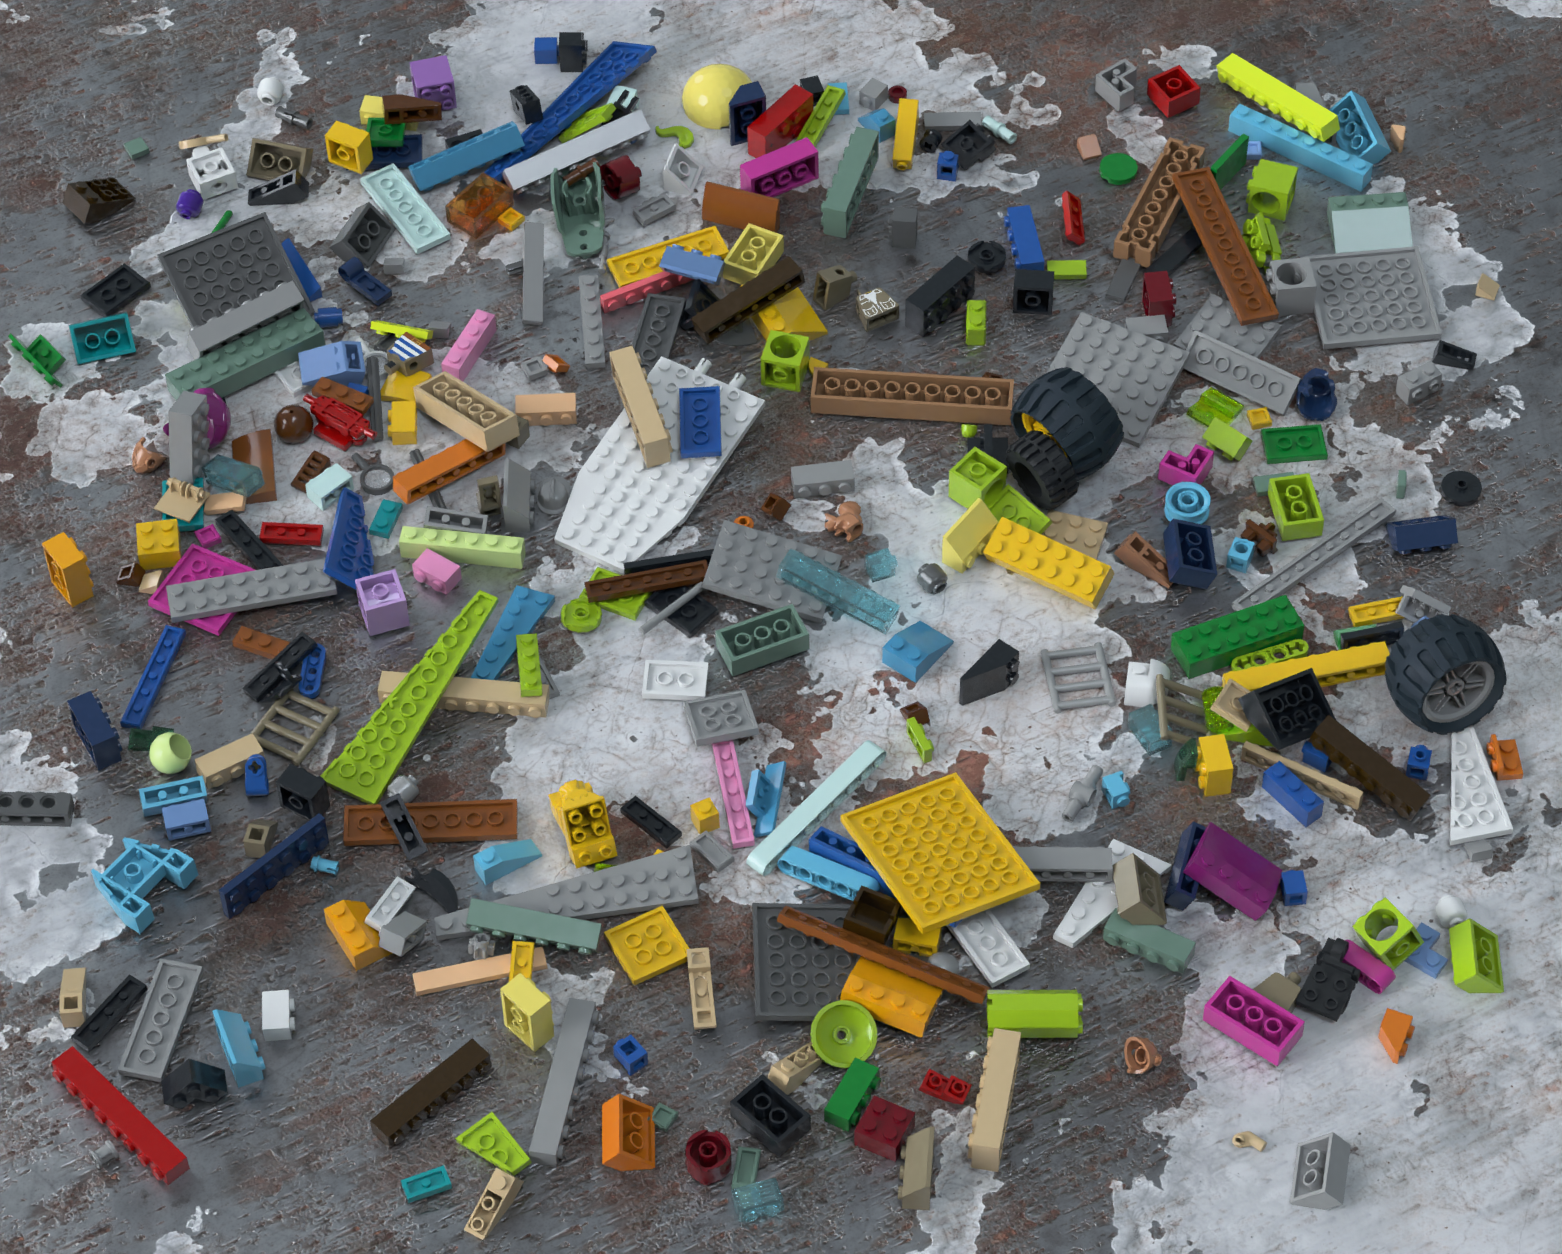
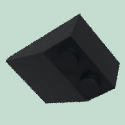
(990, 674)

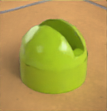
(968, 430)

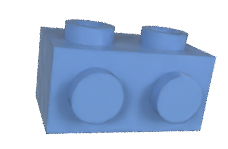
(186, 819)

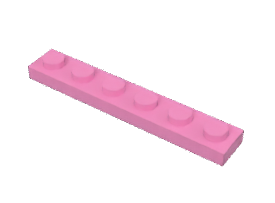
(733, 794)

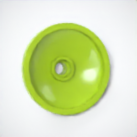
(858, 1031)

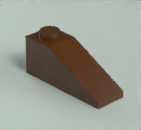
(409, 109)

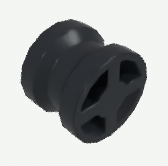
(930, 141)

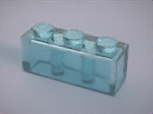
(233, 475)

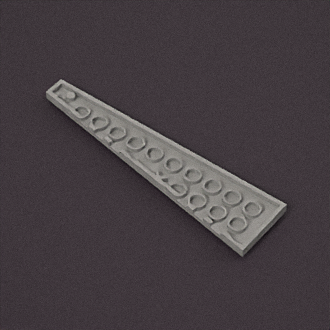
(617, 890)

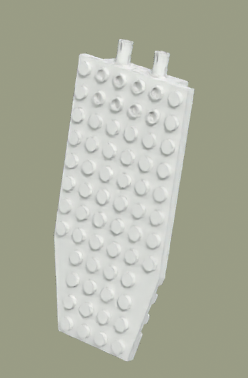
(626, 508)

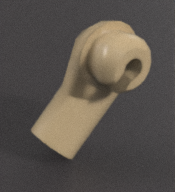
(1247, 1139)

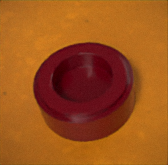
(897, 92)

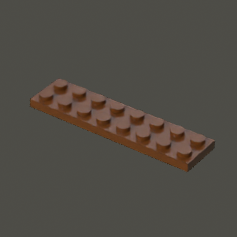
(435, 822)

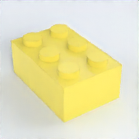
(752, 254)
(527, 1012)

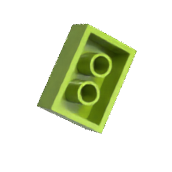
(1295, 507)

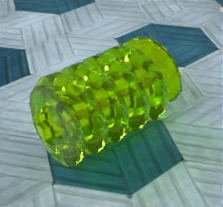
(1214, 722)

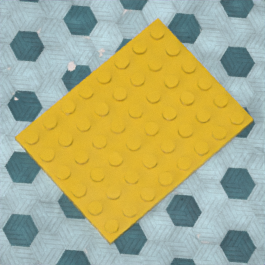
(939, 853)

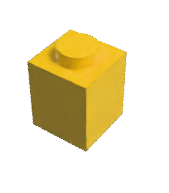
(704, 815)

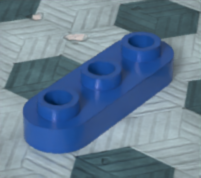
(312, 665)

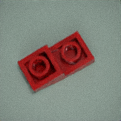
(943, 1088)

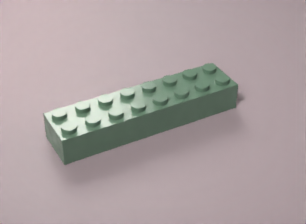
(249, 357)

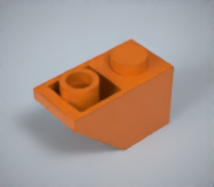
(1394, 1032)

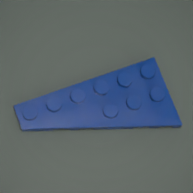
(349, 550)

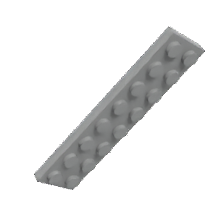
(249, 590)

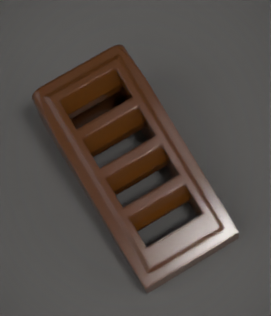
(315, 460)

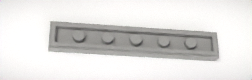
(533, 273)

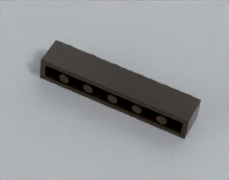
(748, 300)
(1369, 768)
(431, 1093)

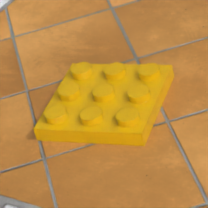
(647, 945)

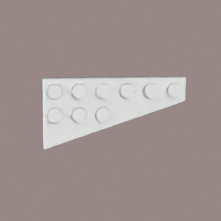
(1475, 799)

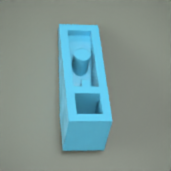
(504, 859)

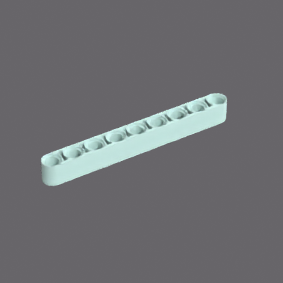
(816, 807)

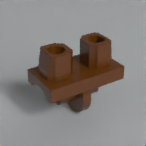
(1263, 535)

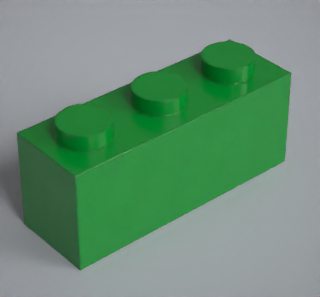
(852, 1095)

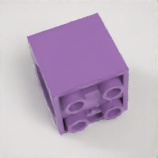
(434, 81)

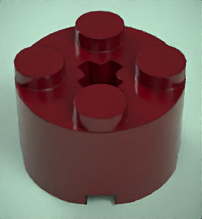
(620, 177)
(708, 1156)

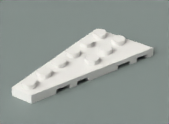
(1098, 899)

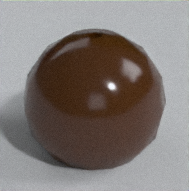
(293, 424)

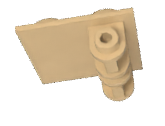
(181, 500)

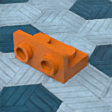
(1505, 759)

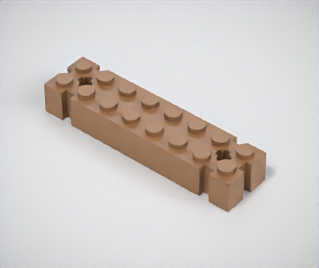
(1156, 204)

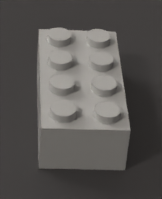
(188, 436)

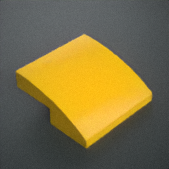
(400, 387)

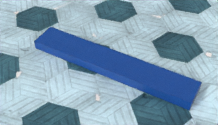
(153, 677)

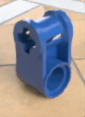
(256, 779)

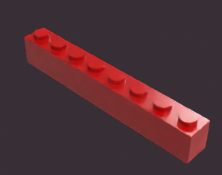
(120, 1116)

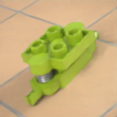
(1261, 240)

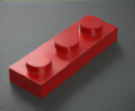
(1073, 218)
(291, 533)

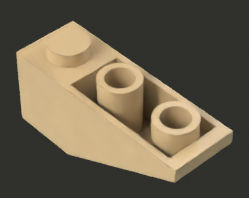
(73, 997)
(794, 1069)
(493, 1203)

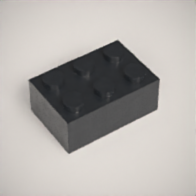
(770, 1115)

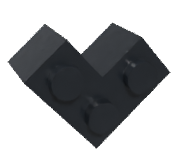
(572, 51)
(193, 1081)

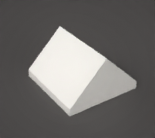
(681, 172)

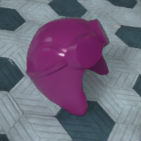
(218, 417)

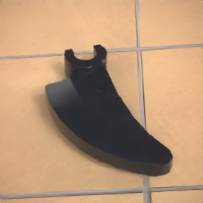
(437, 886)

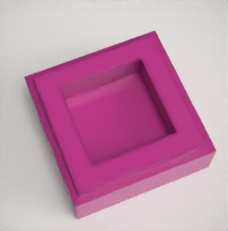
(208, 536)

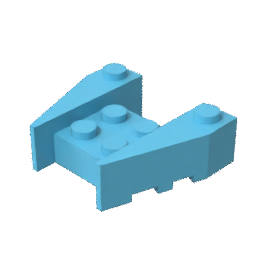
(136, 874)

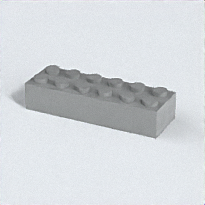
(245, 319)

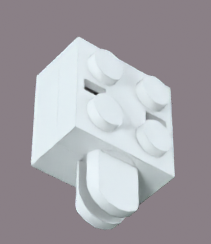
(211, 172)

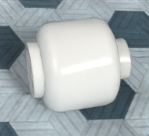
(270, 91)
(1450, 911)

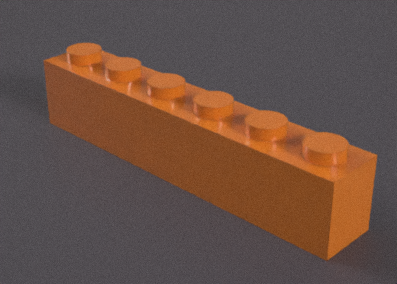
(442, 469)

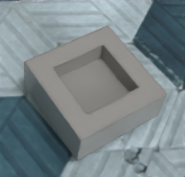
(534, 368)

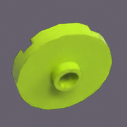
(581, 615)

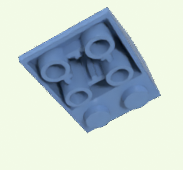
(336, 361)

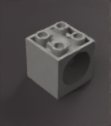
(1292, 285)

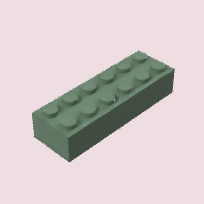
(850, 182)

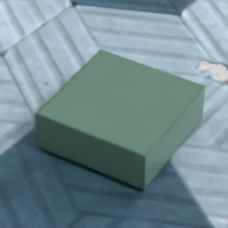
(136, 148)
(1401, 484)
(664, 1117)

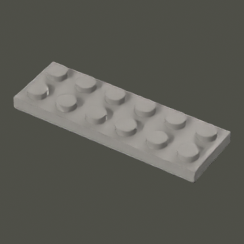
(1241, 372)
(161, 1020)

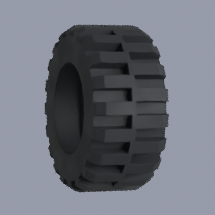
(1042, 470)

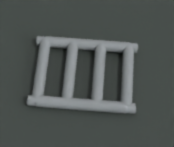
(1100, 666)

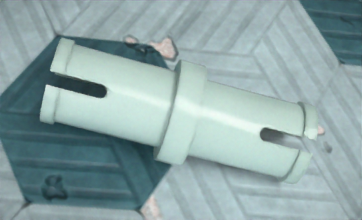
(999, 129)

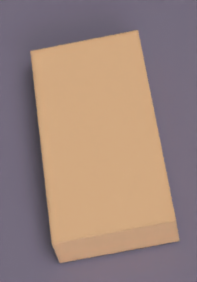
(224, 502)

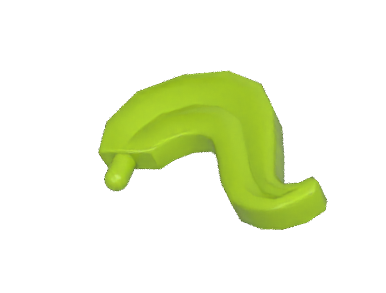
(682, 133)

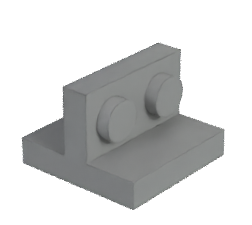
(1417, 604)

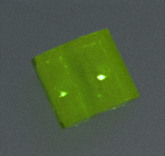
(1215, 404)

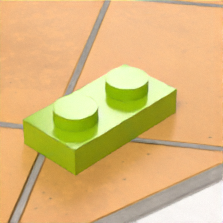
(917, 735)

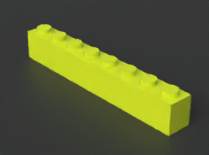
(1278, 97)

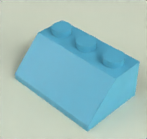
(239, 1047)

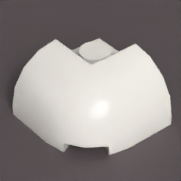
(1142, 682)

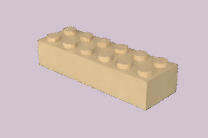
(641, 406)
(466, 411)
(994, 1100)

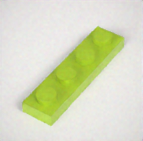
(822, 114)
(529, 665)

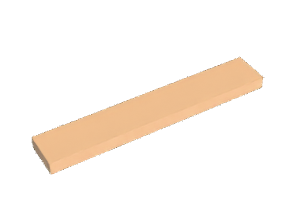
(470, 973)

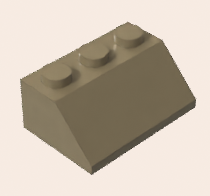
(273, 158)
(1138, 892)
(917, 1170)

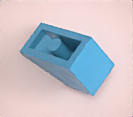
(880, 121)

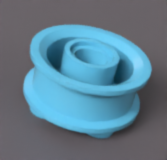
(1187, 502)

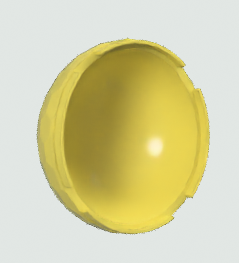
(709, 93)

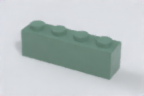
(1150, 942)

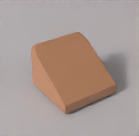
(1088, 147)

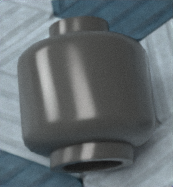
(932, 578)

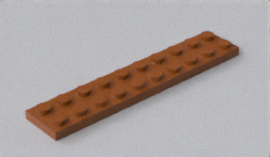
(1225, 246)

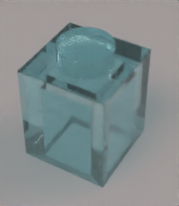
(880, 565)

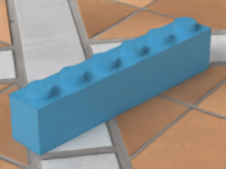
(466, 155)

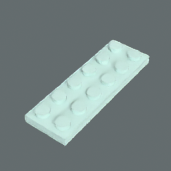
(405, 208)

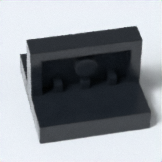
(699, 299)
(993, 446)

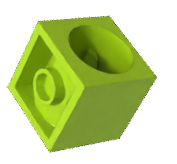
(1271, 189)
(785, 361)
(976, 477)
(1397, 947)

